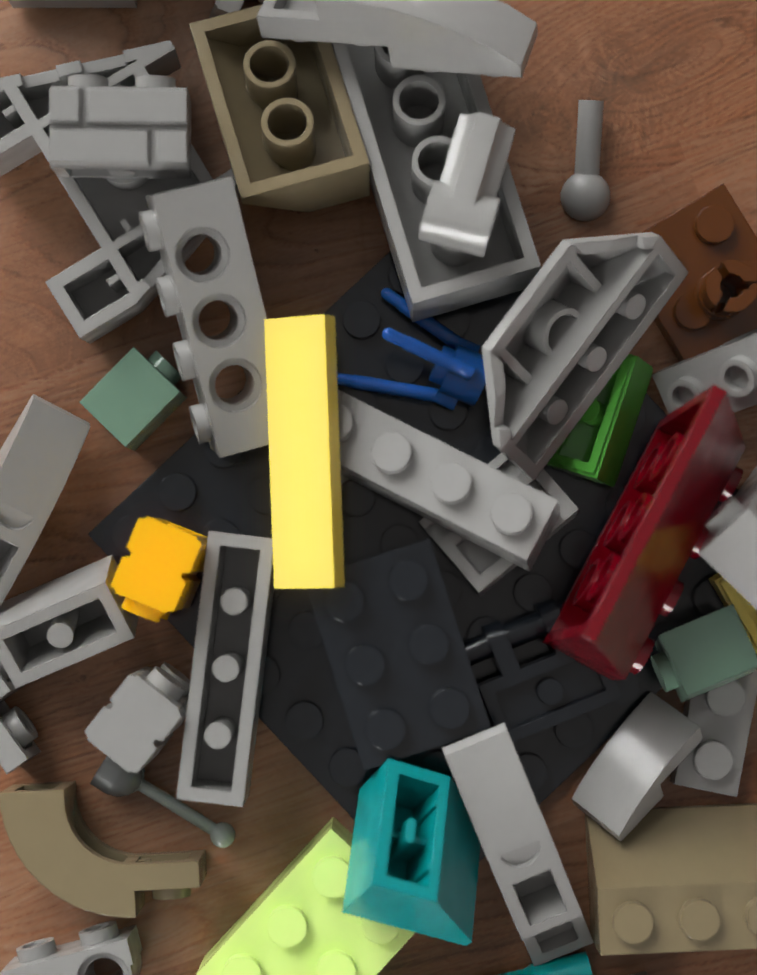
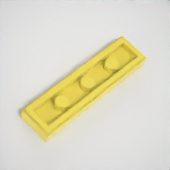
(304, 452)

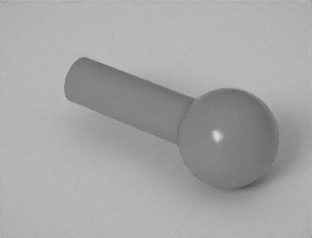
(586, 193)

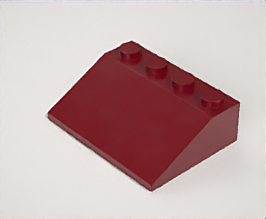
(650, 537)

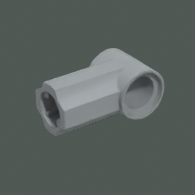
(465, 199)

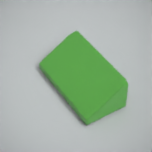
(603, 433)

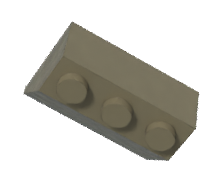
(281, 115)
(675, 881)

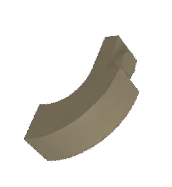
(81, 868)

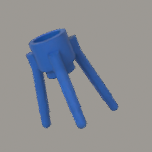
(455, 369)

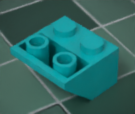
(413, 854)

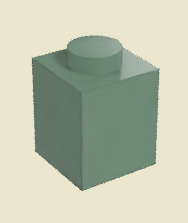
(135, 397)
(704, 654)

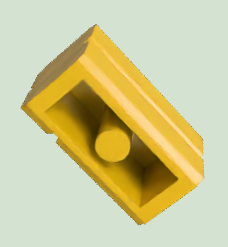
(161, 568)

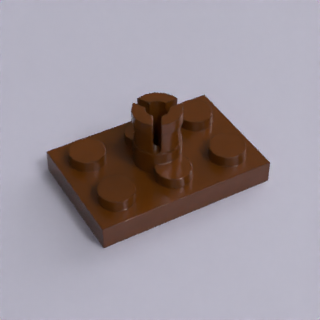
(721, 288)

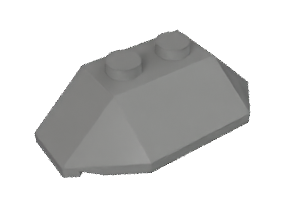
(571, 338)

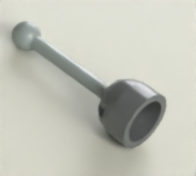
(118, 783)

